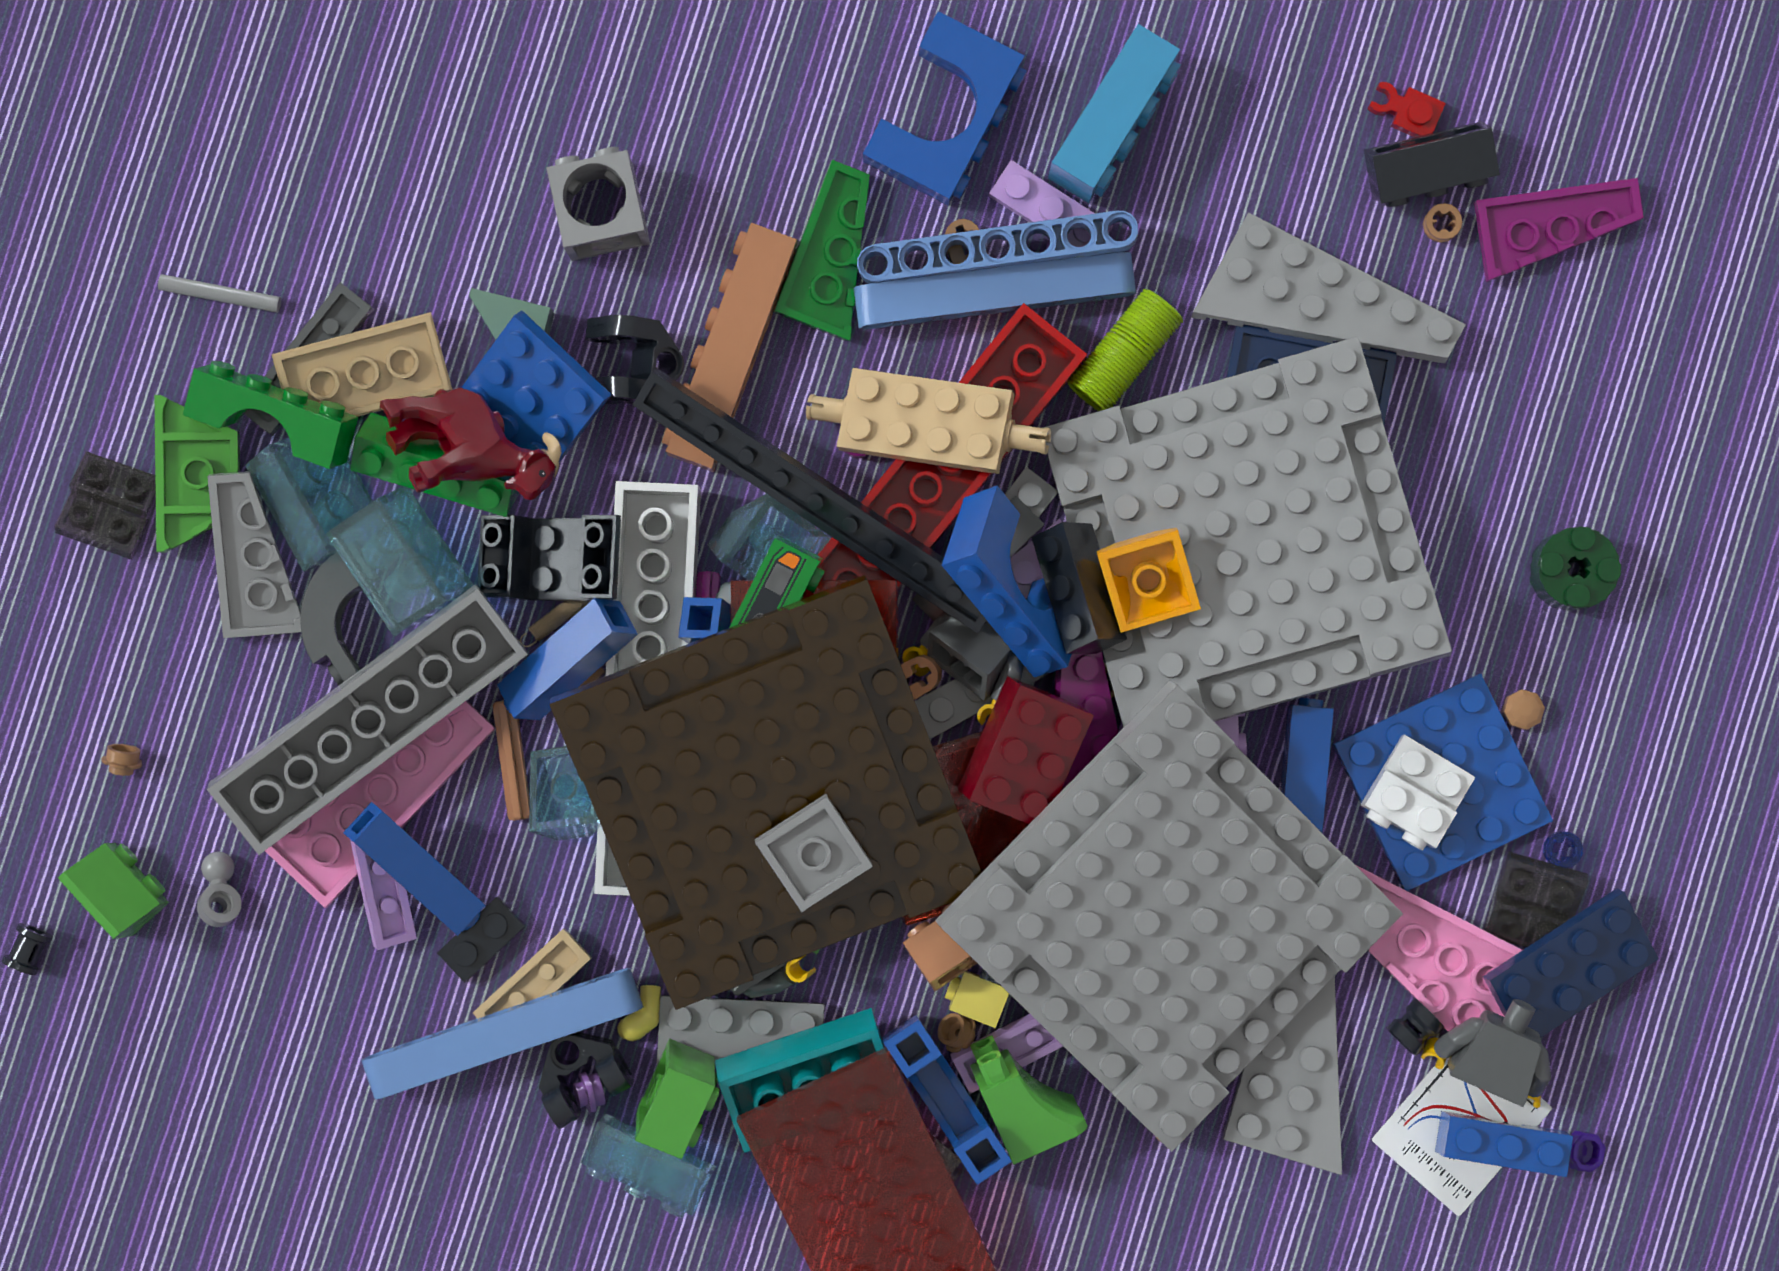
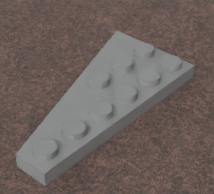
(1309, 294)
(1291, 1091)

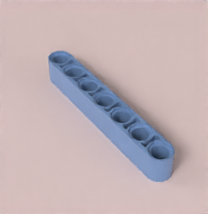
(1014, 235)
(994, 290)
(502, 1033)

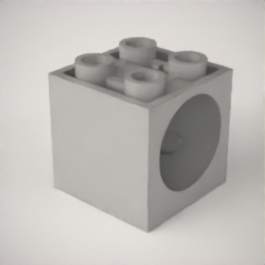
(581, 238)

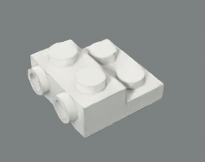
(1417, 793)

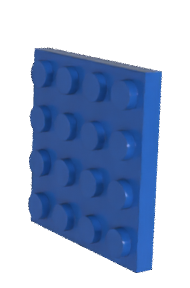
(1470, 733)

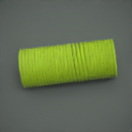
(1118, 362)

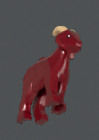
(471, 443)

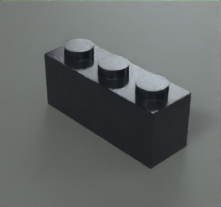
(1432, 164)
(1077, 588)

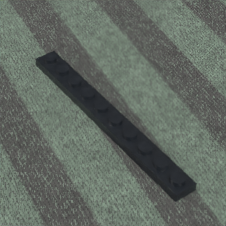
(805, 493)

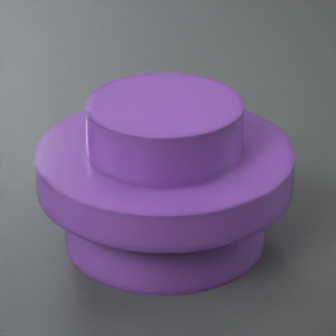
(589, 1091)

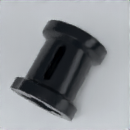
(27, 949)

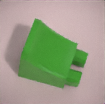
(1023, 1109)

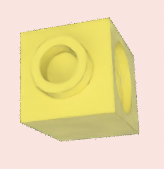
(977, 998)

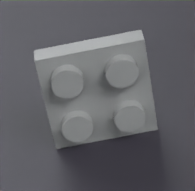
(813, 852)

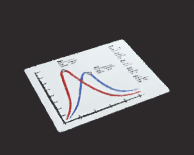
(1413, 1130)

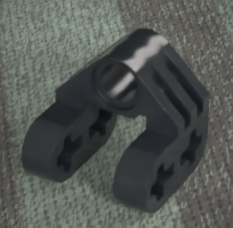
(651, 344)
(610, 1065)

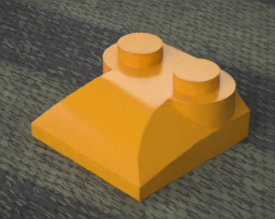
(1148, 579)

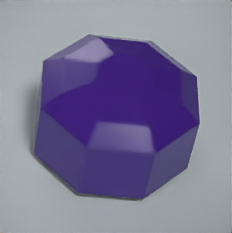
(1586, 1151)

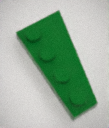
(825, 263)

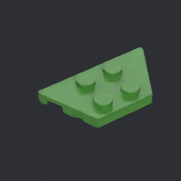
(183, 459)

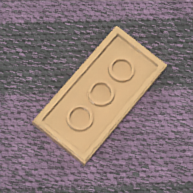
(368, 366)

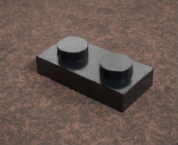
(482, 941)

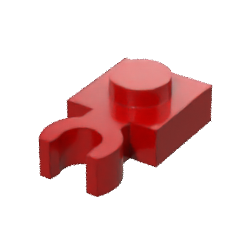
(1414, 113)

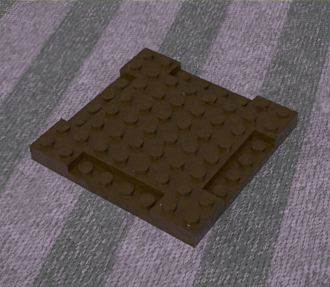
(735, 738)

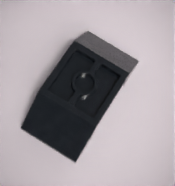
(549, 557)

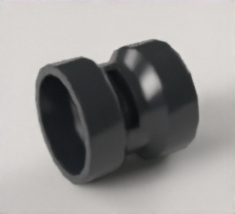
(1421, 1020)

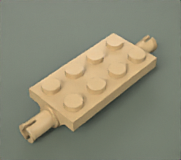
(927, 421)

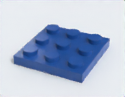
(536, 387)

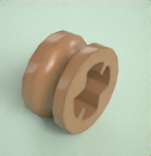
(1443, 235)

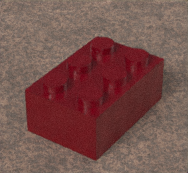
(1024, 751)

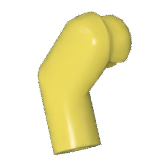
(644, 1020)

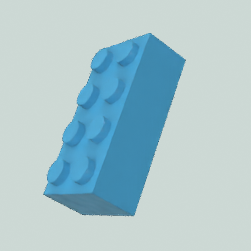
(1117, 107)

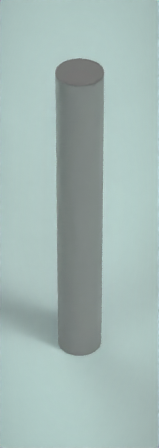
(219, 293)

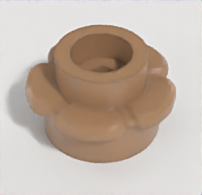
(122, 759)
(956, 1032)

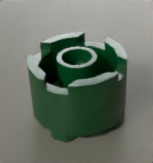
(1598, 568)

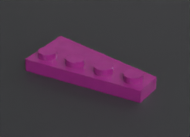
(1544, 223)
(1087, 685)

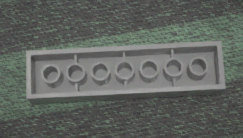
(366, 719)

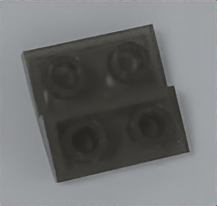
(108, 505)
(1533, 899)

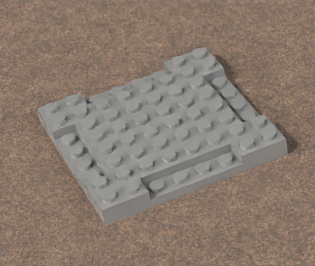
(1284, 527)
(1168, 915)

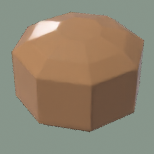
(1523, 709)

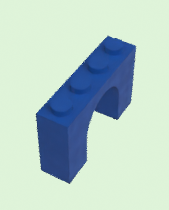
(941, 166)
(982, 569)
(946, 1099)

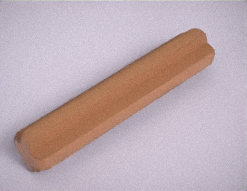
(512, 763)

